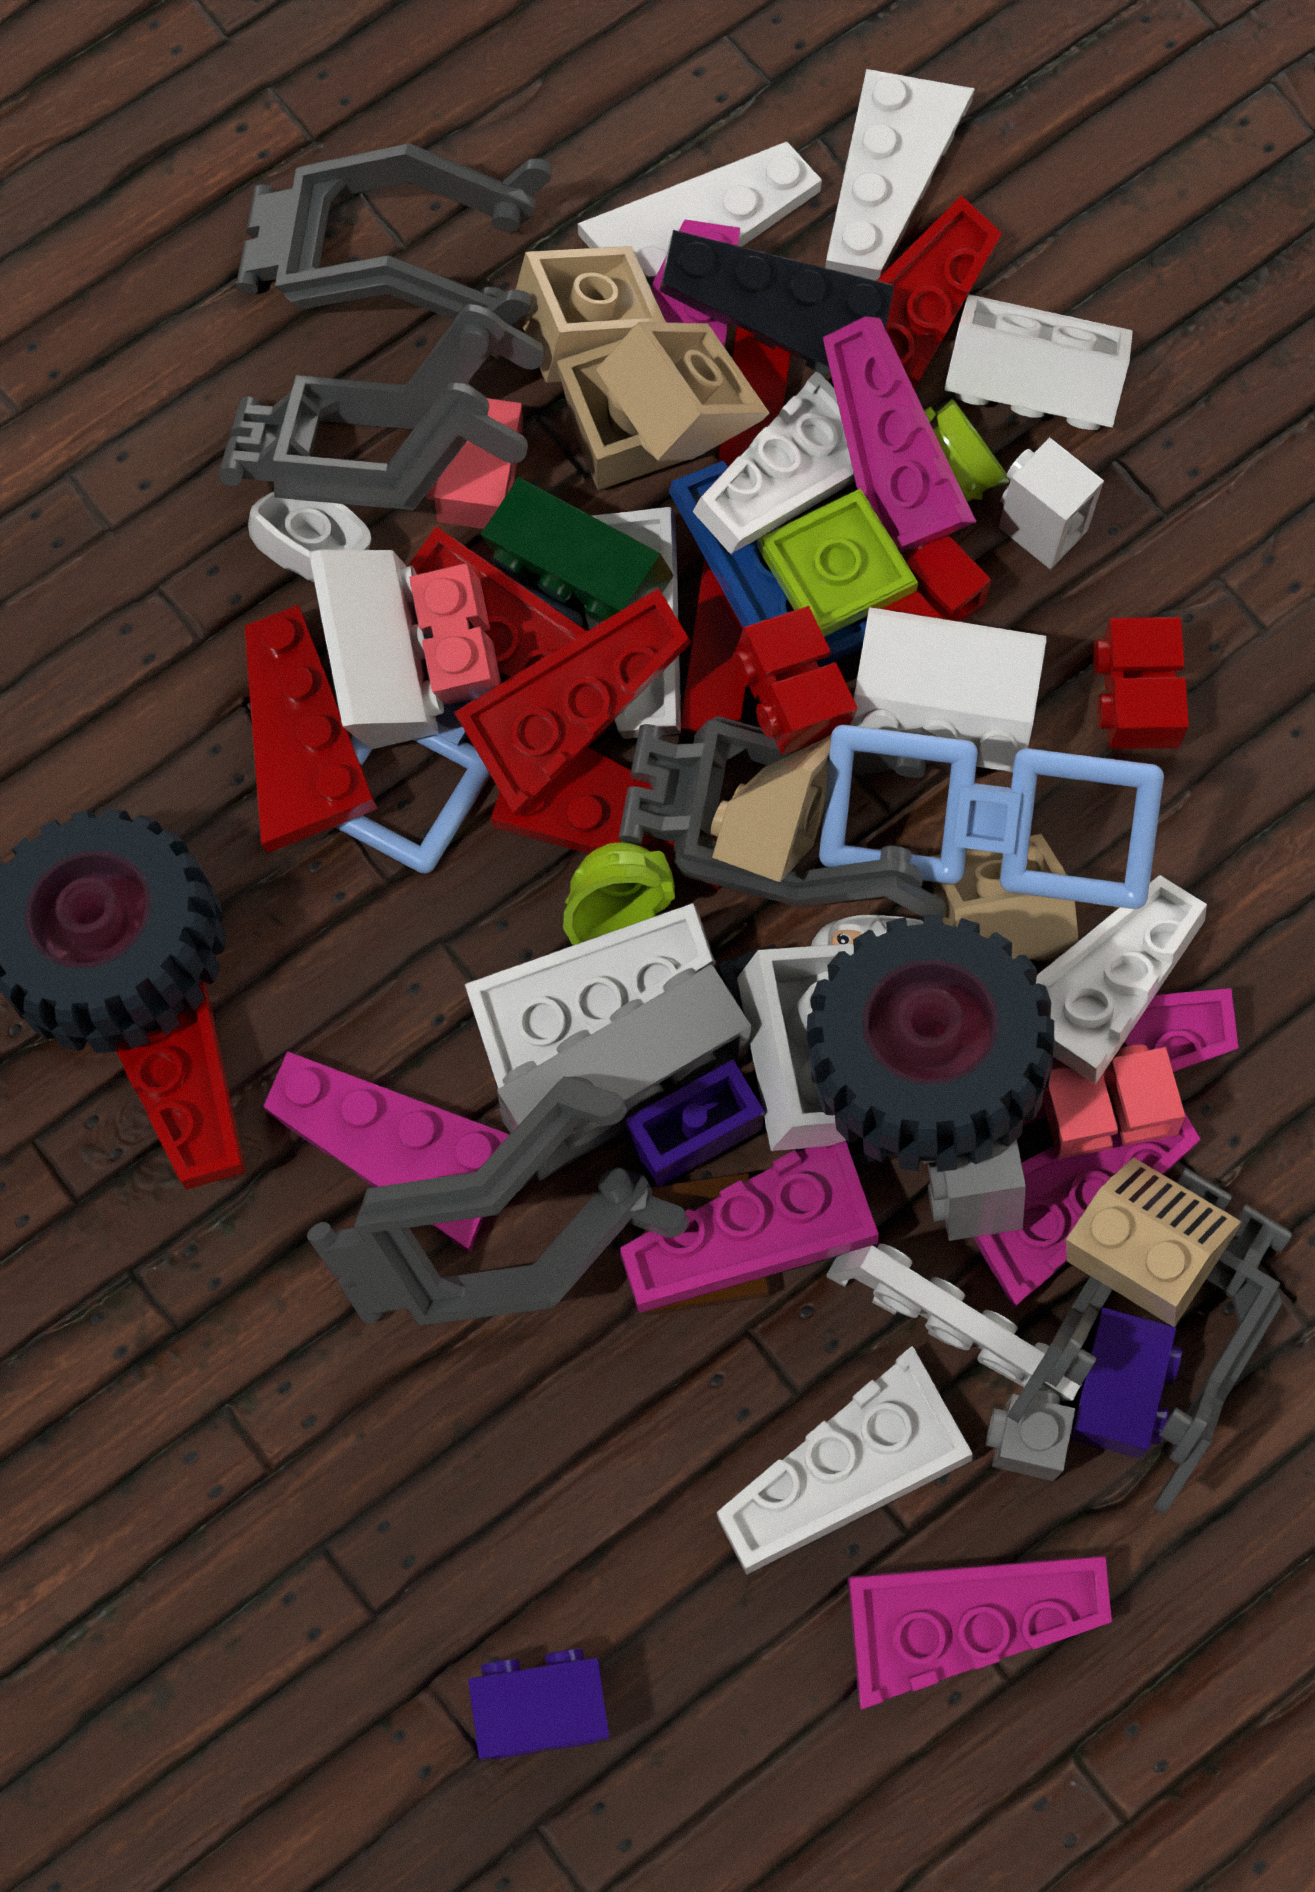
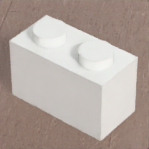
(1049, 502)

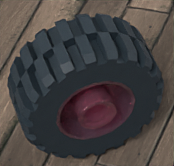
(106, 930)
(930, 1042)

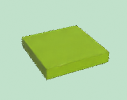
(838, 562)

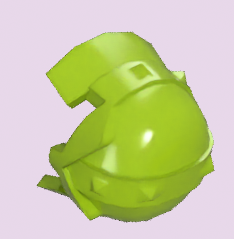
(966, 452)
(615, 890)

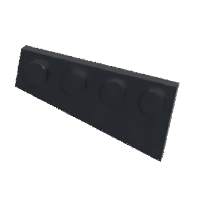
(770, 295)

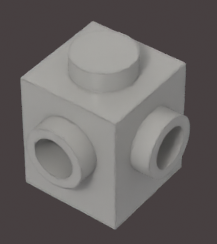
(1035, 1443)

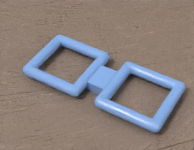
(452, 745)
(996, 816)

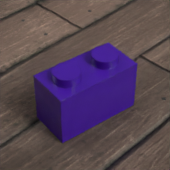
(694, 1124)
(1123, 1389)
(539, 1706)

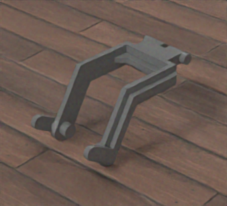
(293, 223)
(435, 404)
(687, 792)
(388, 1270)
(1255, 1304)

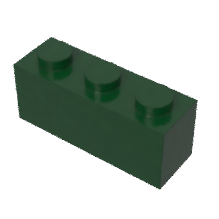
(572, 552)

